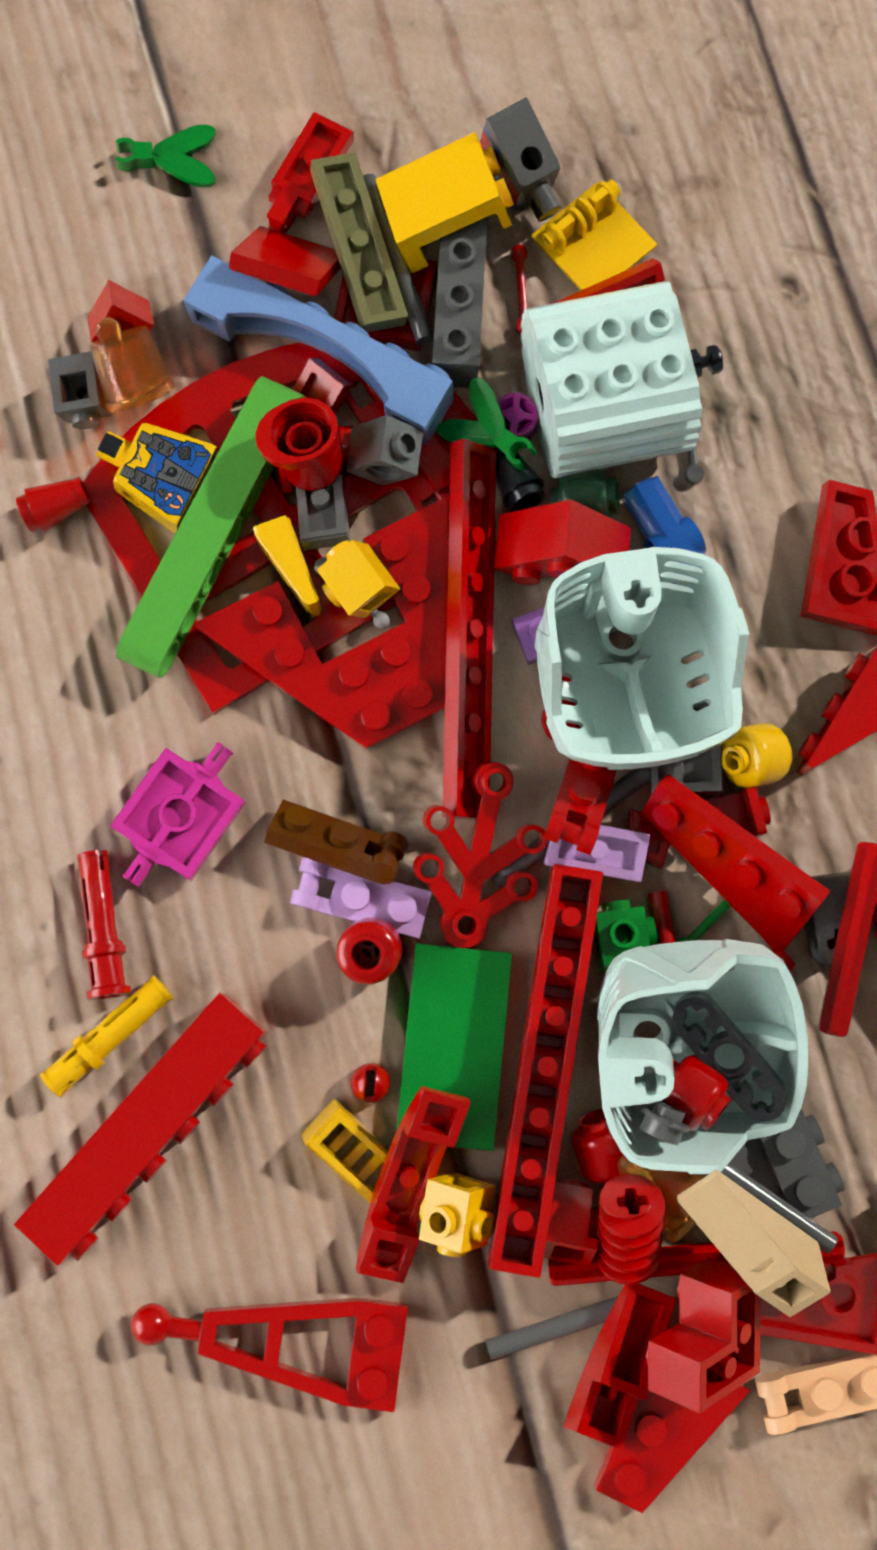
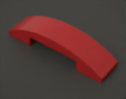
(413, 1157)

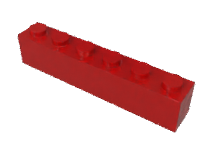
(141, 1129)

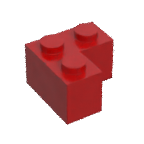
(554, 539)
(714, 1341)

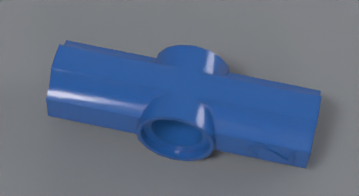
(660, 518)

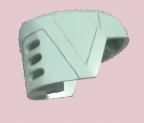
(637, 699)
(638, 1071)

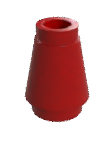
(51, 503)

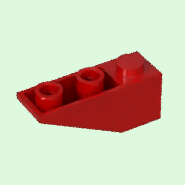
(847, 716)

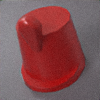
(302, 443)

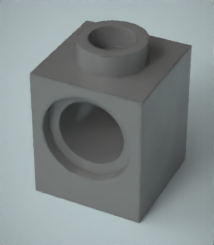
(384, 450)

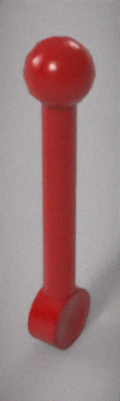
(519, 255)

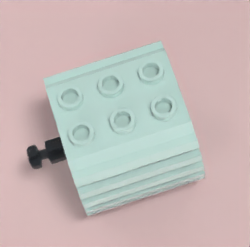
(613, 378)

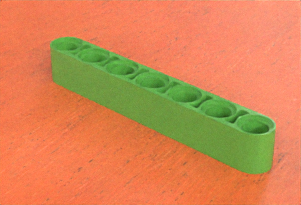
(202, 539)

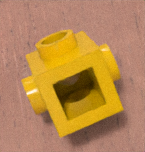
(457, 1214)

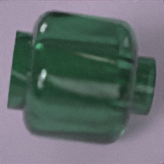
(590, 488)

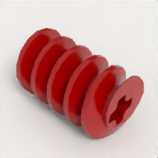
(630, 1229)

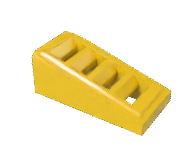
(283, 550)
(319, 1129)

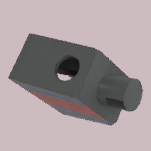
(524, 158)

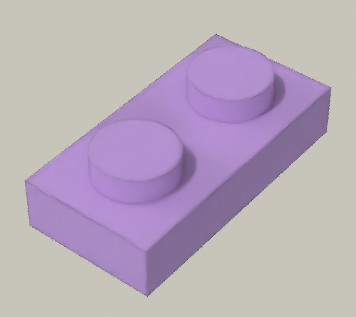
(616, 853)

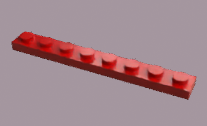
(469, 623)

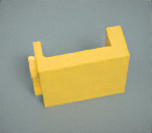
(442, 196)

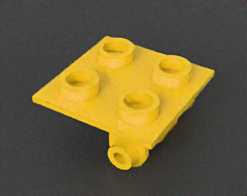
(594, 237)

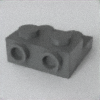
(794, 1167)

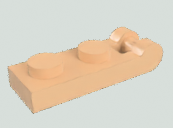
(823, 1391)

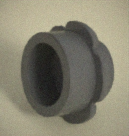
(664, 1123)

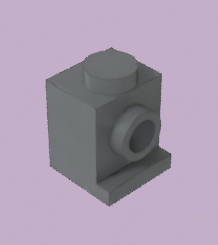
(70, 380)

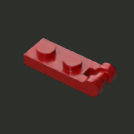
(580, 805)

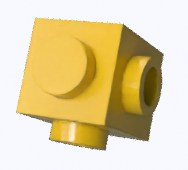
(356, 578)

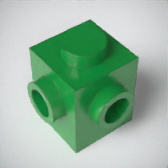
(621, 929)

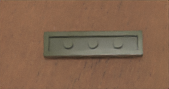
(358, 242)

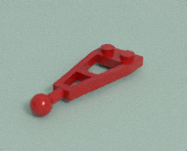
(373, 1357)

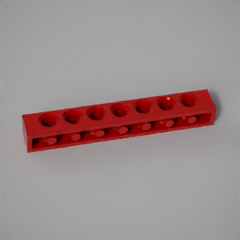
(544, 1071)

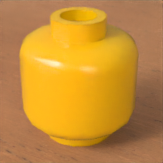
(756, 755)

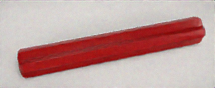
(850, 943)

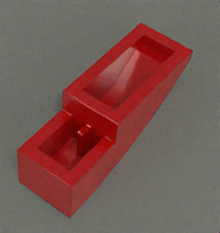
(618, 1366)

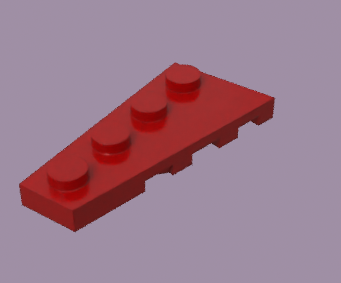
(745, 871)

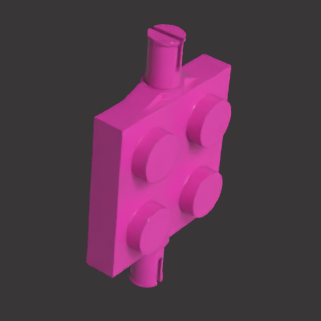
(178, 814)

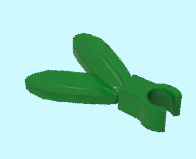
(171, 155)
(490, 429)

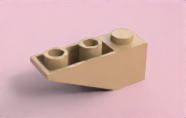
(759, 1243)

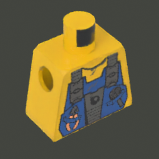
(158, 470)

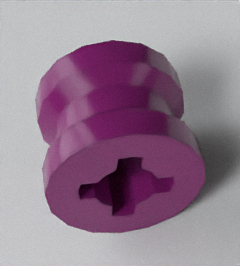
(519, 410)

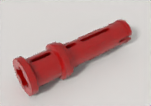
(103, 947)

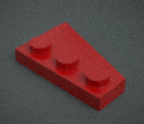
(843, 560)
(839, 1319)
(659, 1446)

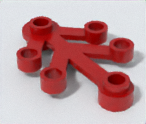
(477, 862)

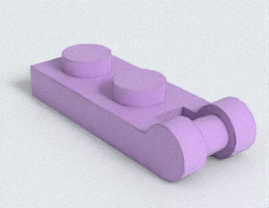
(361, 898)

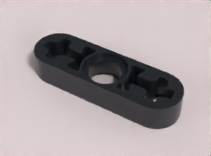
(741, 1094)

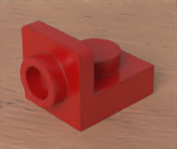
(745, 809)

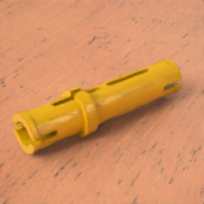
(98, 1043)

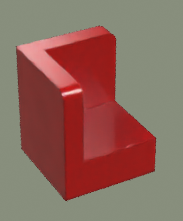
(121, 305)

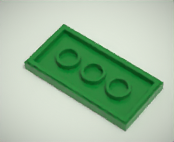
(458, 1033)

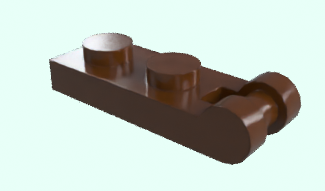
(337, 842)

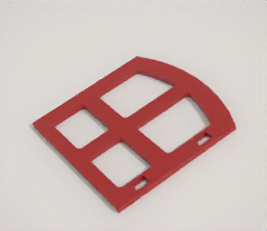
(208, 407)

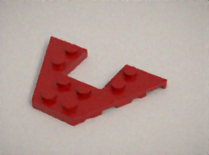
(380, 683)

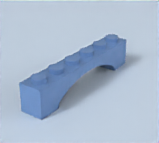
(241, 304)

